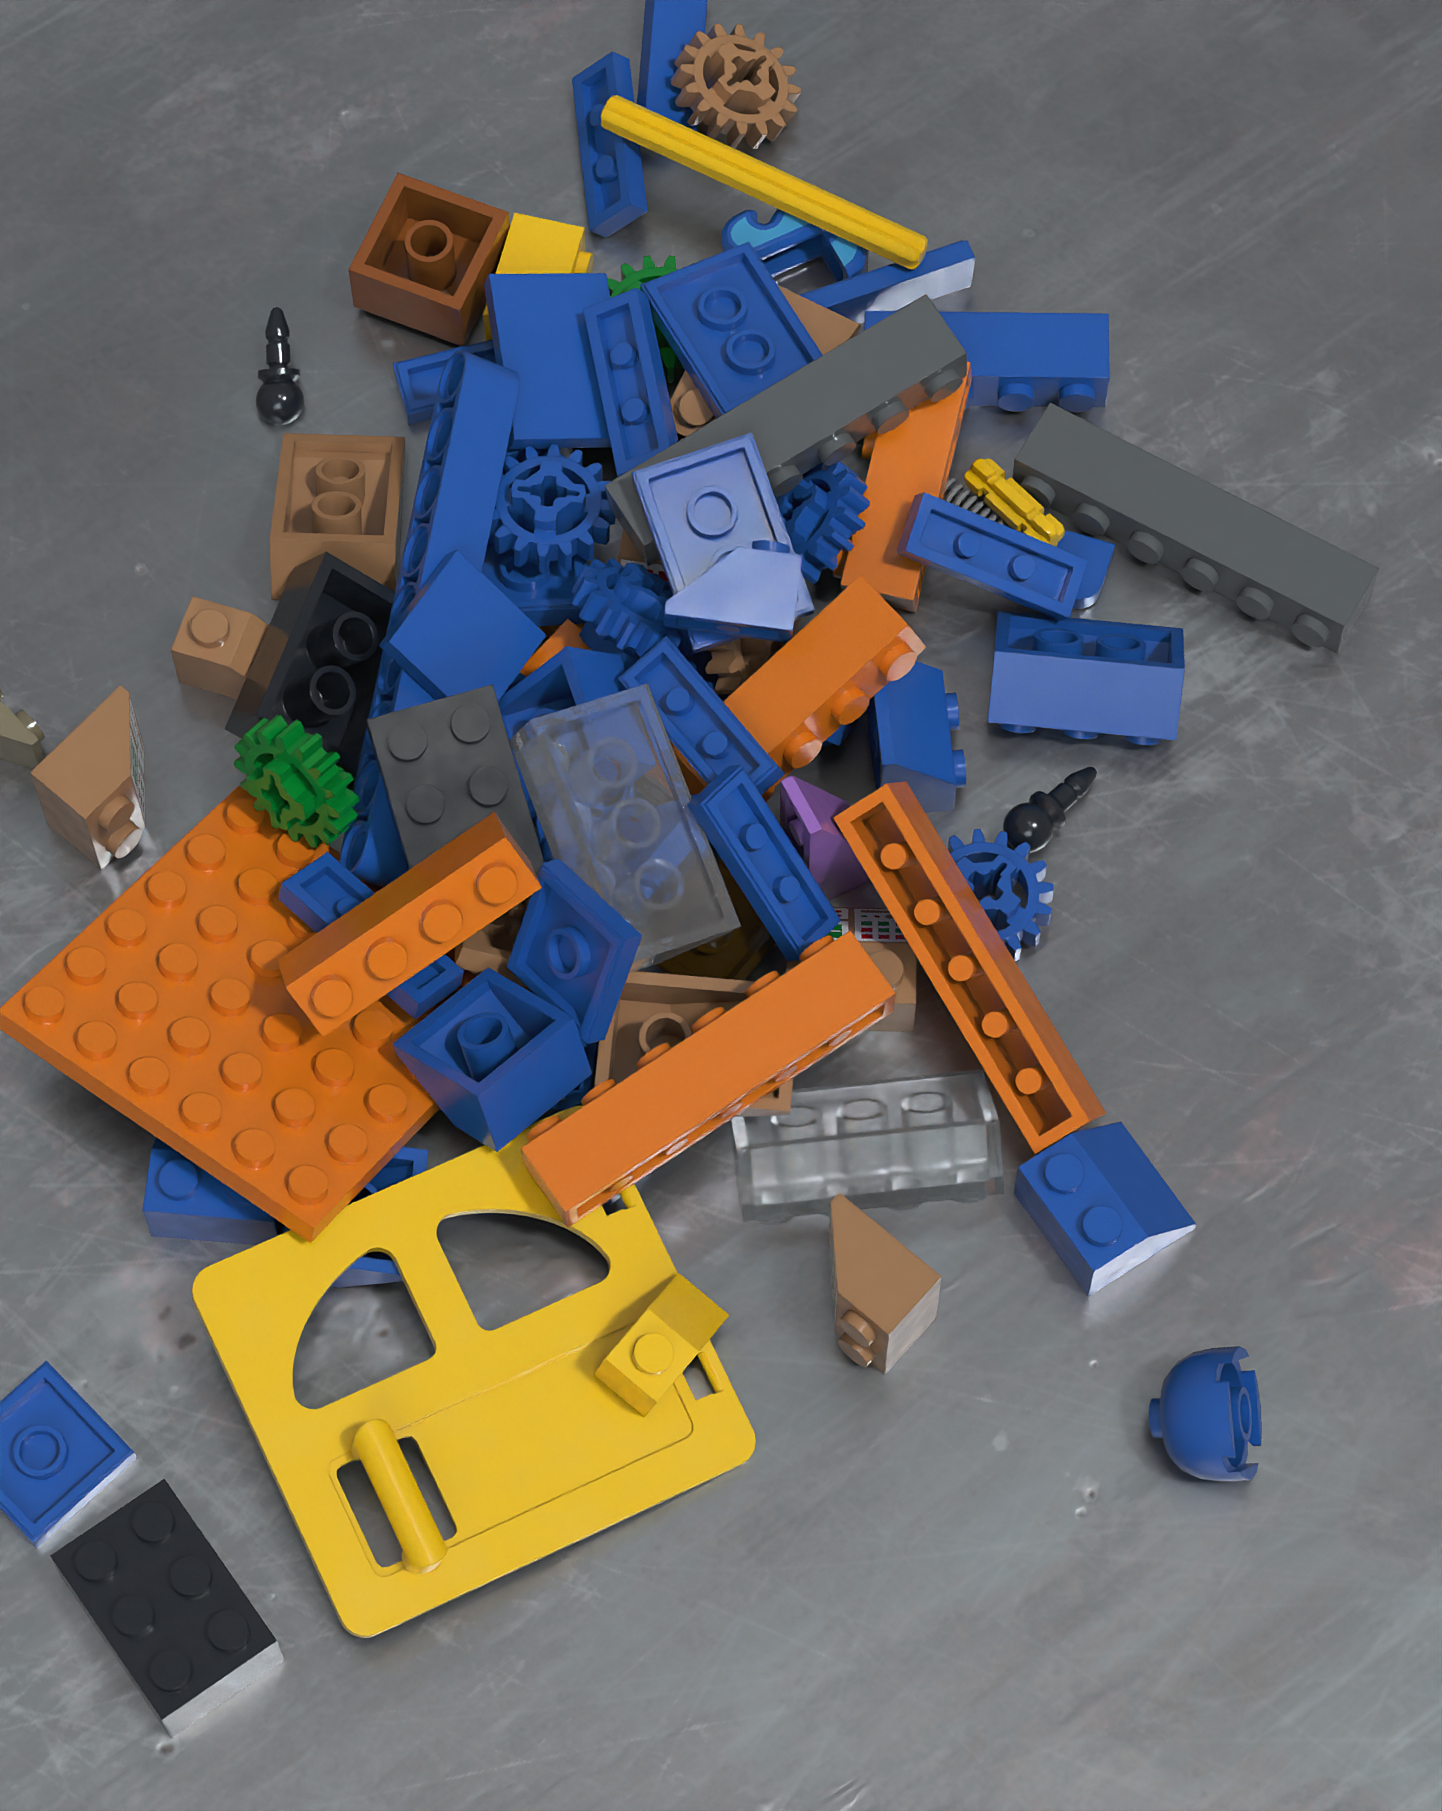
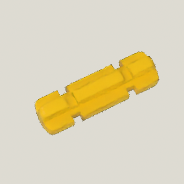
(1012, 502)

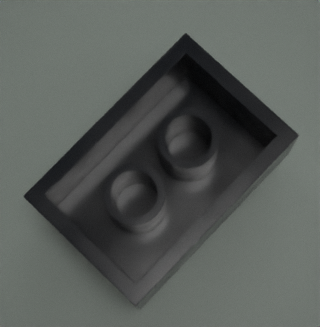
(320, 657)
(449, 770)
(167, 1608)

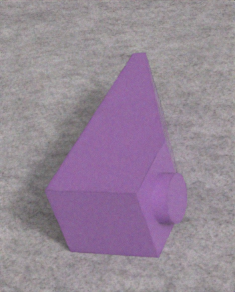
(810, 826)

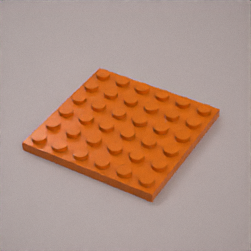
(190, 1032)

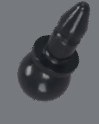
(279, 397)
(1044, 812)

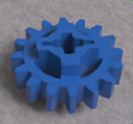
(551, 509)
(823, 516)
(627, 606)
(998, 868)

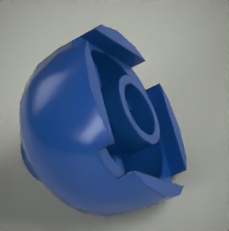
(1209, 1415)

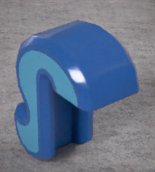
(792, 242)

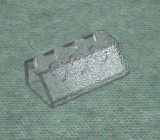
(623, 821)
(872, 1143)

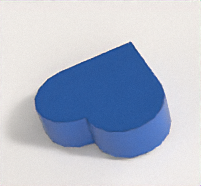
(1099, 558)

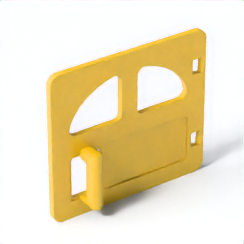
(503, 1417)

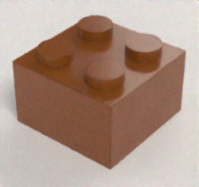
(428, 259)

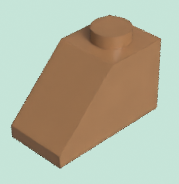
(216, 646)

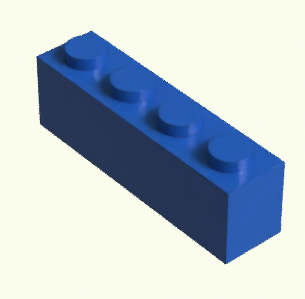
(1031, 357)

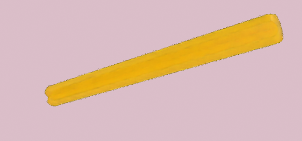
(764, 182)

